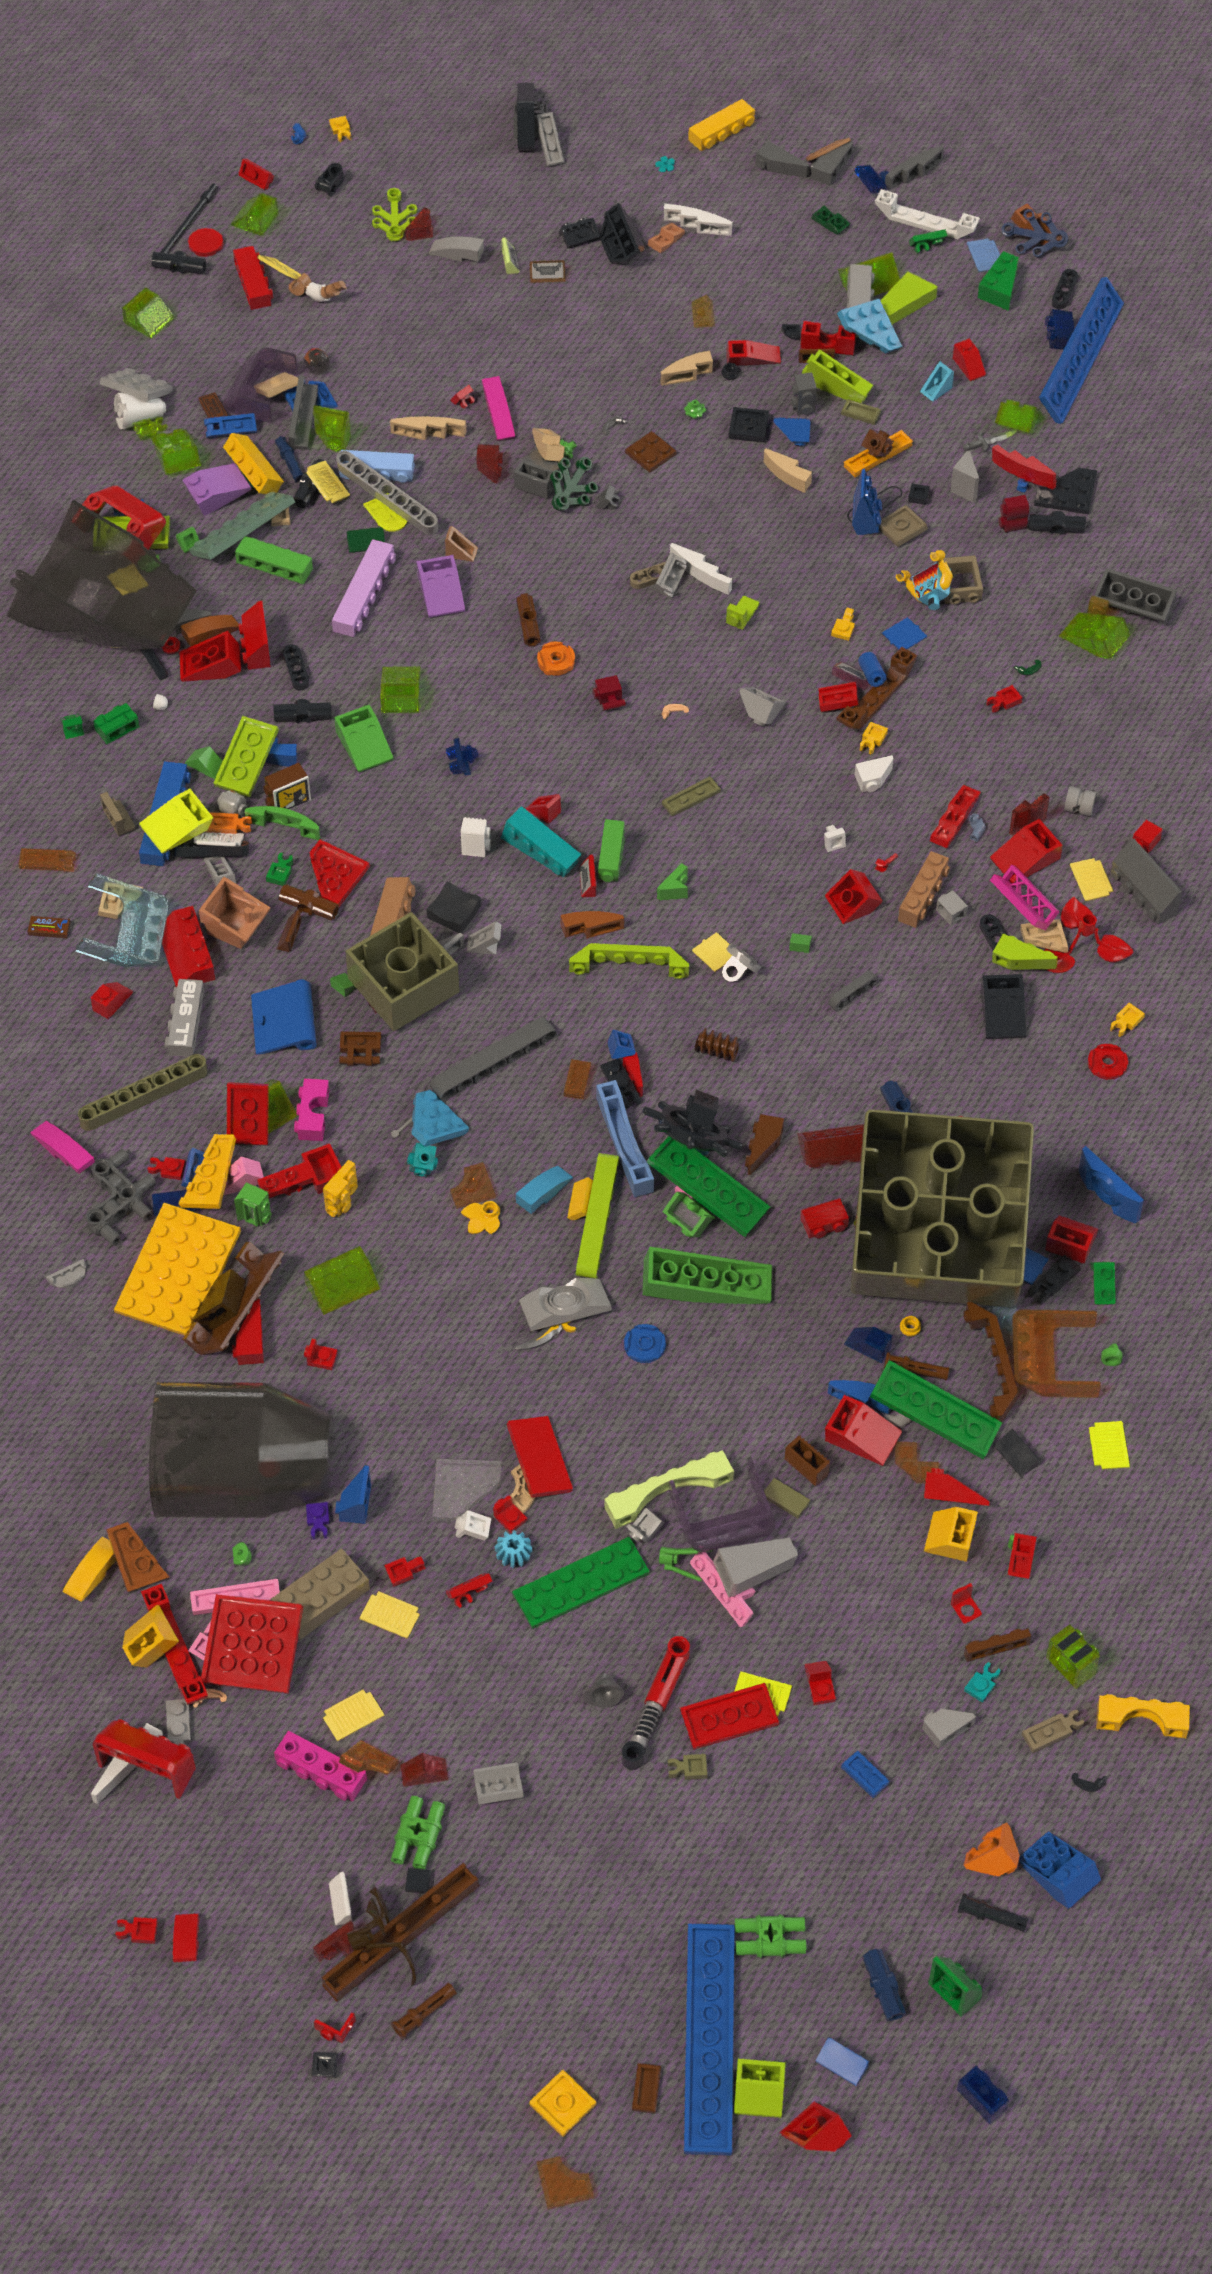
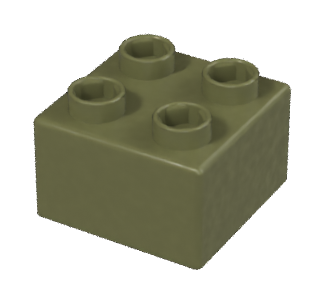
(942, 1208)

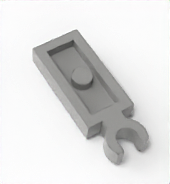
(178, 1721)

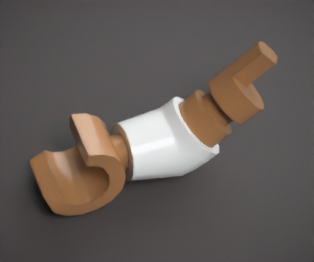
(318, 292)

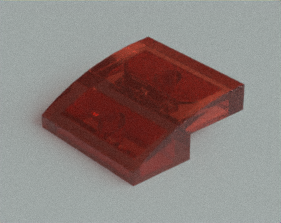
(1027, 813)

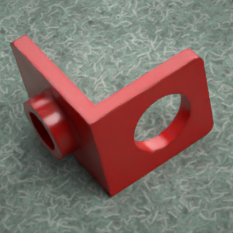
(963, 1597)
(330, 2033)

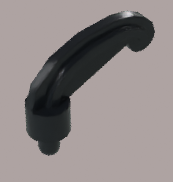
(1087, 1785)

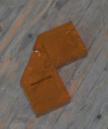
(907, 1460)

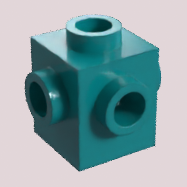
(422, 1160)

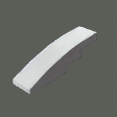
(695, 218)
(702, 570)

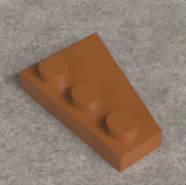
(134, 1560)

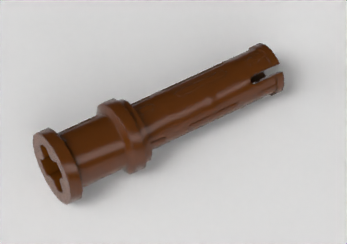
(905, 1362)
(412, 2015)

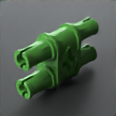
(425, 1840)
(762, 1945)

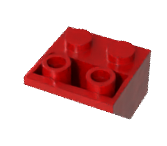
(1071, 1239)

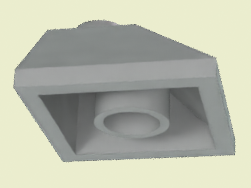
(760, 705)

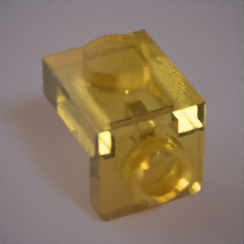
(1098, 606)

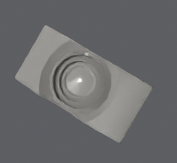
(564, 1303)

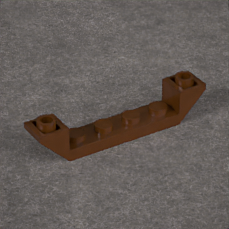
(899, 670)
(980, 1318)

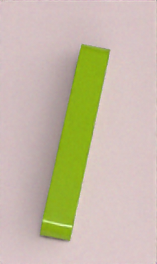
(597, 1215)

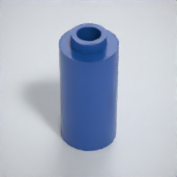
(872, 669)

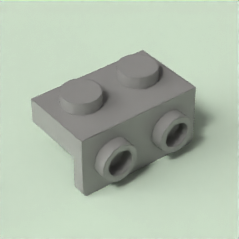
(498, 1783)

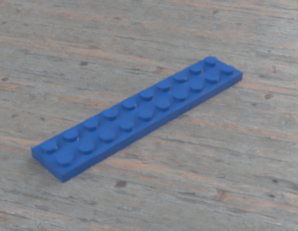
(1081, 350)
(709, 2040)

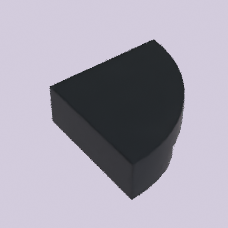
(792, 330)

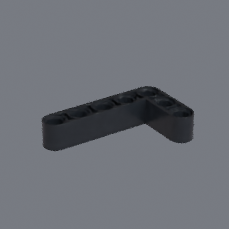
(525, 117)

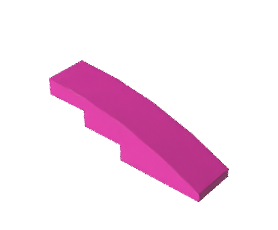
(498, 408)
(62, 1147)

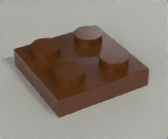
(650, 451)

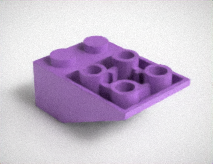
(440, 586)

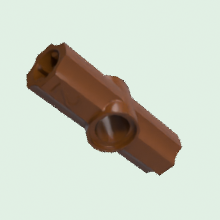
(528, 620)
(309, 902)

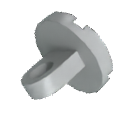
(741, 961)

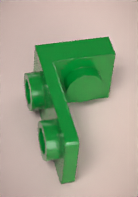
(1103, 1282)

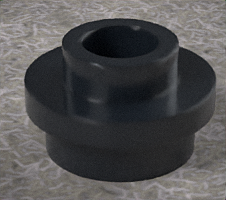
(730, 371)

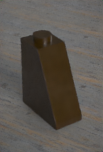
(221, 1301)

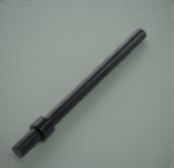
(204, 198)

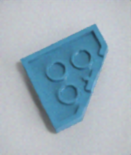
(871, 324)
(434, 1120)

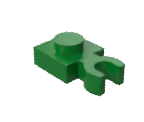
(280, 871)

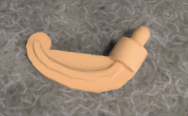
(672, 708)
(212, 1693)

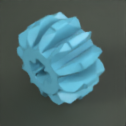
(508, 1554)

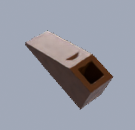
(767, 1138)

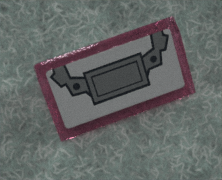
(850, 674)

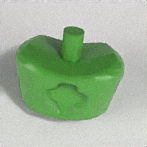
(241, 1554)

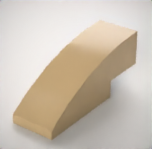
(687, 368)
(548, 444)
(787, 470)

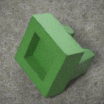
(187, 539)

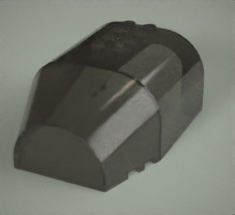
(236, 1450)

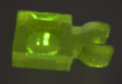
(148, 429)

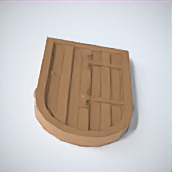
(826, 149)

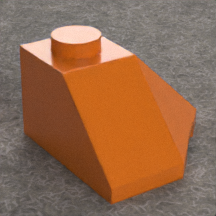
(995, 1854)

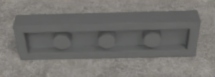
(302, 414)

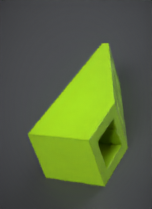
(1019, 955)

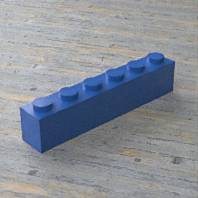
(171, 783)

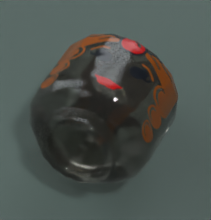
(317, 361)

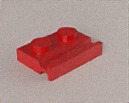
(838, 696)

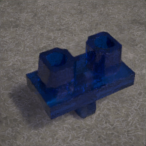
(463, 756)

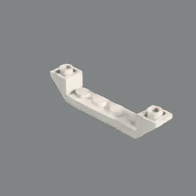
(888, 205)

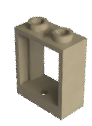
(960, 565)

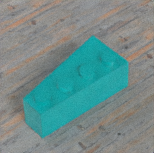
(539, 842)

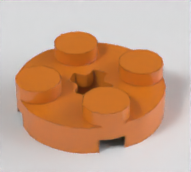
(556, 667)

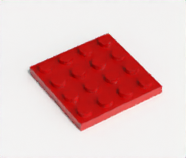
(252, 1644)

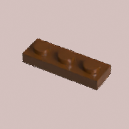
(997, 1644)

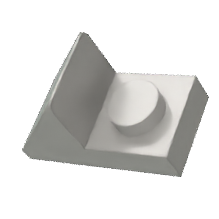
(485, 939)

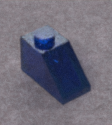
(870, 1342)

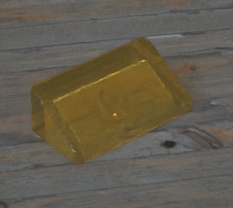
(703, 312)

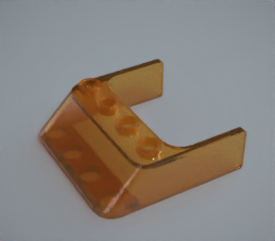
(1035, 1351)

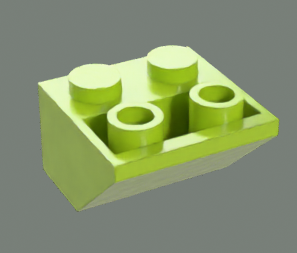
(759, 2088)

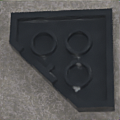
(1071, 493)

